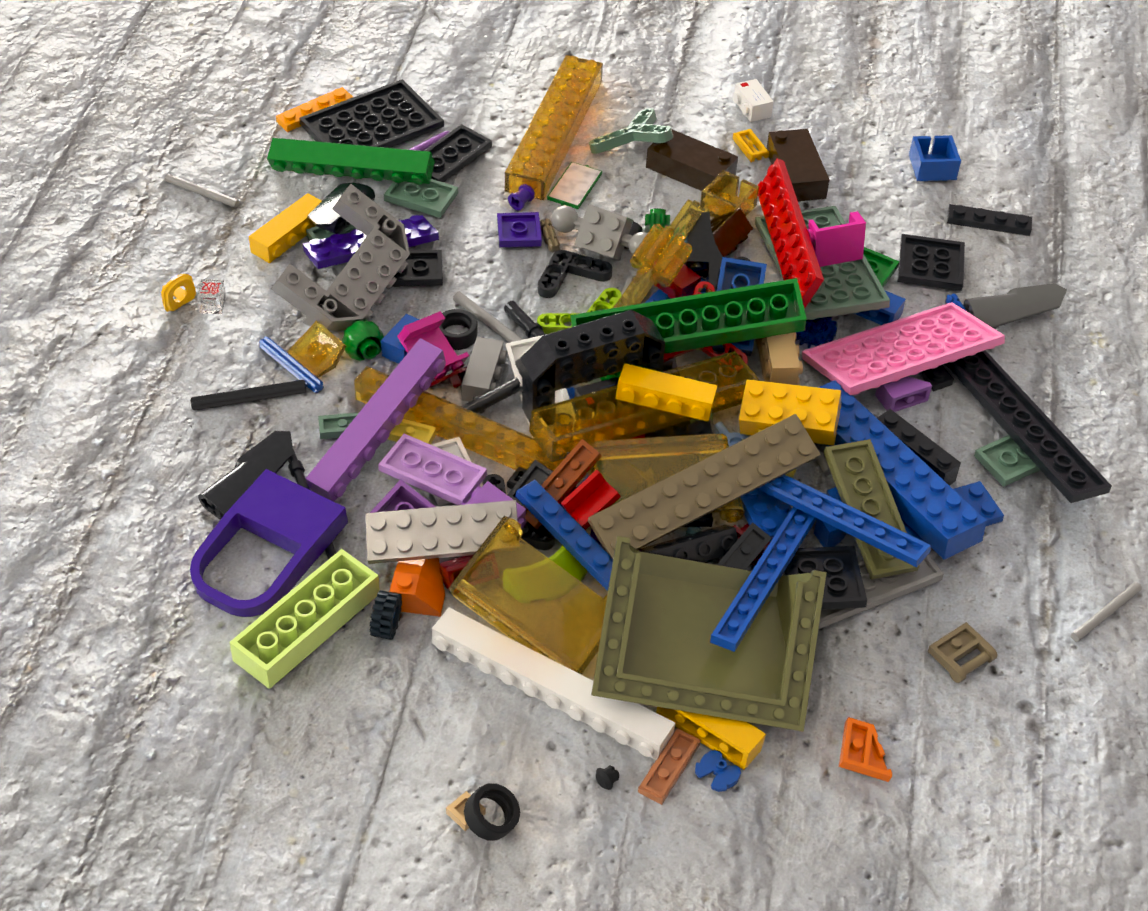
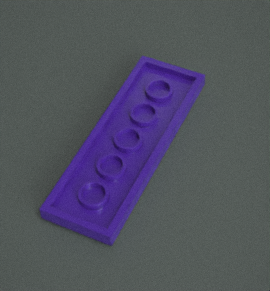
(341, 247)

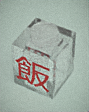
(211, 296)

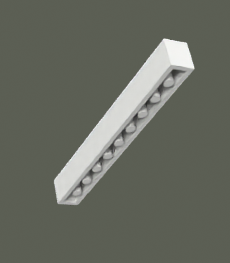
(551, 682)

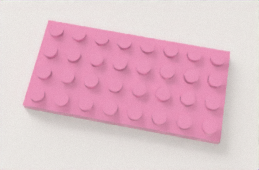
(902, 348)

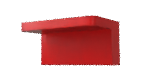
(590, 498)

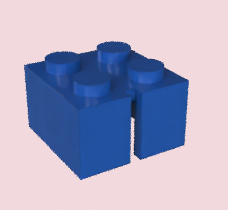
(940, 164)

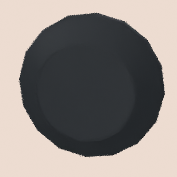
(607, 777)

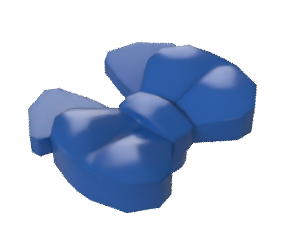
(726, 775)

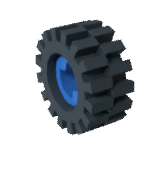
(385, 615)

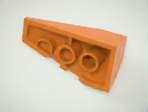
(420, 586)

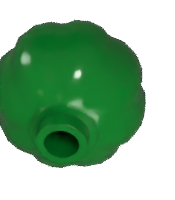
(365, 337)

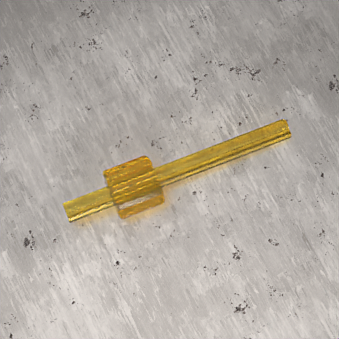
(661, 255)

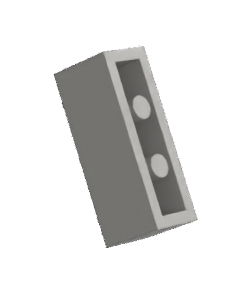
(483, 368)

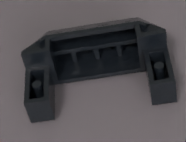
(587, 354)

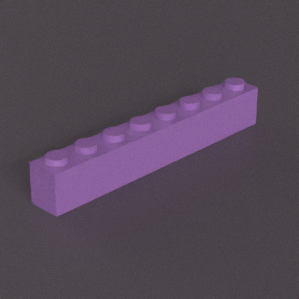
(376, 420)

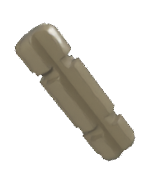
(549, 235)

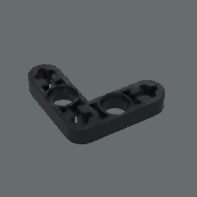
(569, 265)

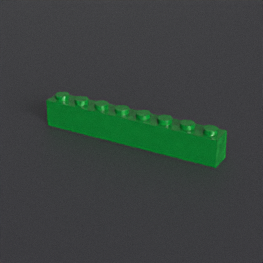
(351, 160)

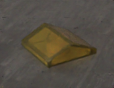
(318, 350)

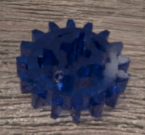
(817, 332)

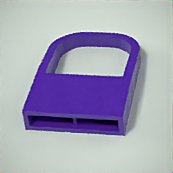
(282, 515)

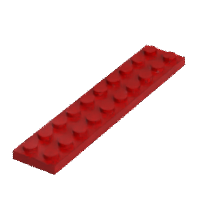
(789, 231)

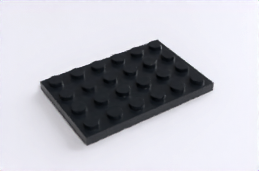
(374, 118)

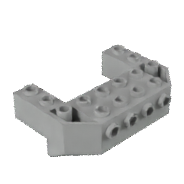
(362, 278)

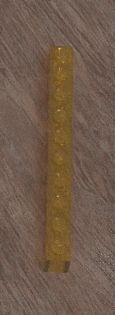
(453, 421)

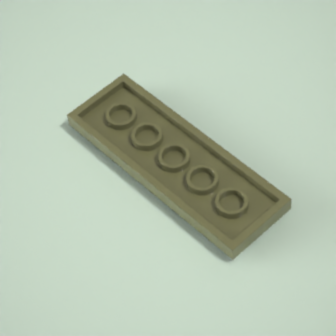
(865, 488)

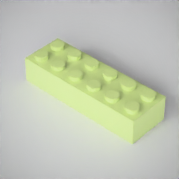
(304, 618)

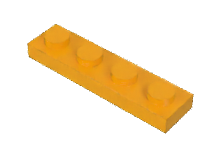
(290, 120)

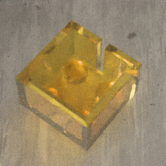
(722, 193)

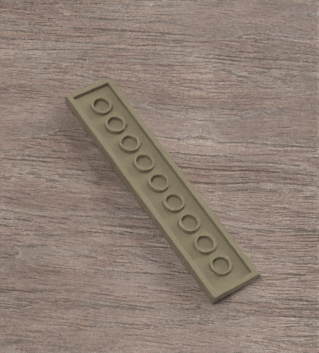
(705, 486)

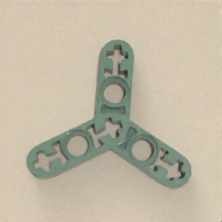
(639, 130)

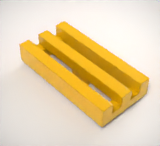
(747, 145)

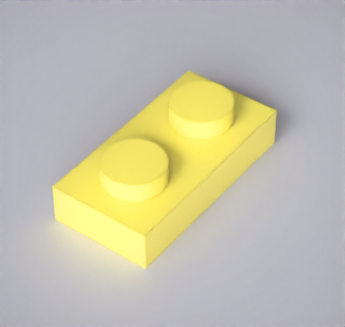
(414, 429)

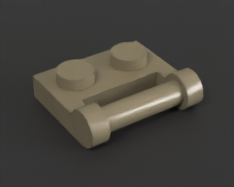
(958, 645)

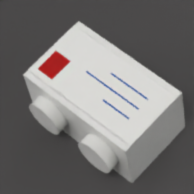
(753, 100)

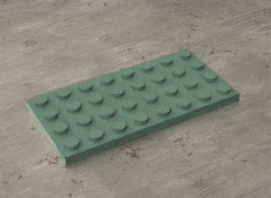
(846, 285)

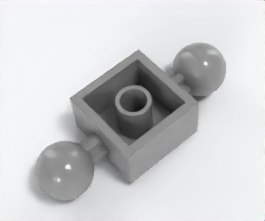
(598, 230)

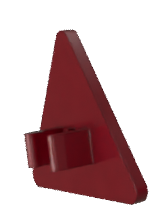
(455, 378)

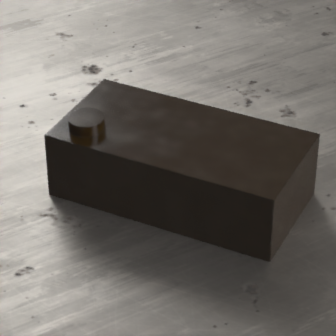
(689, 160)
(802, 162)

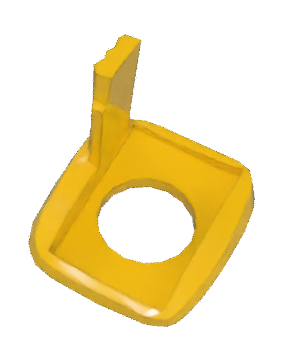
(182, 296)

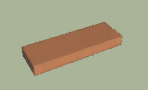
(669, 766)

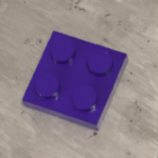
(519, 229)

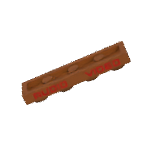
(567, 475)

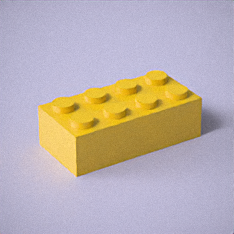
(772, 402)

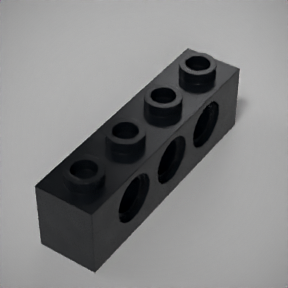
(697, 546)

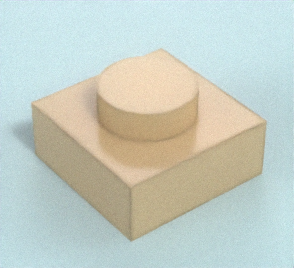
(456, 810)

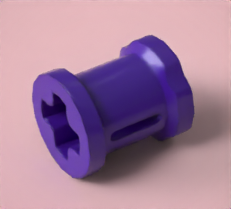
(518, 199)

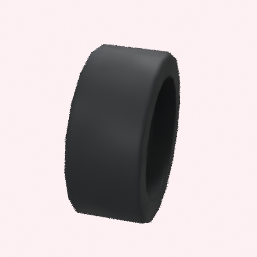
(462, 318)
(504, 799)

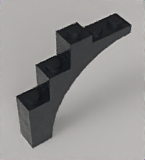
(705, 251)

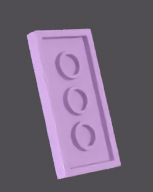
(432, 469)

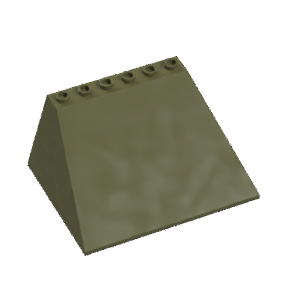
(661, 630)

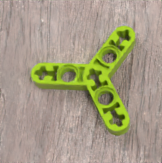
(601, 303)

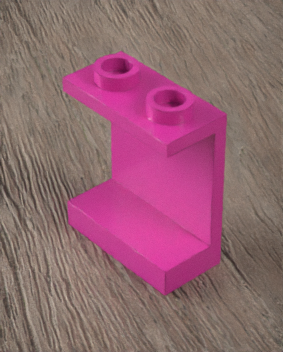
(838, 242)
(429, 330)

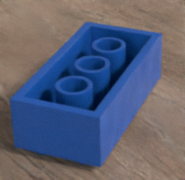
(736, 274)

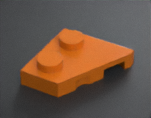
(862, 750)

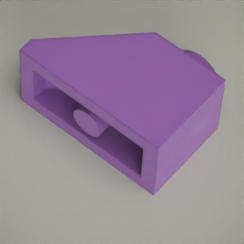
(903, 393)

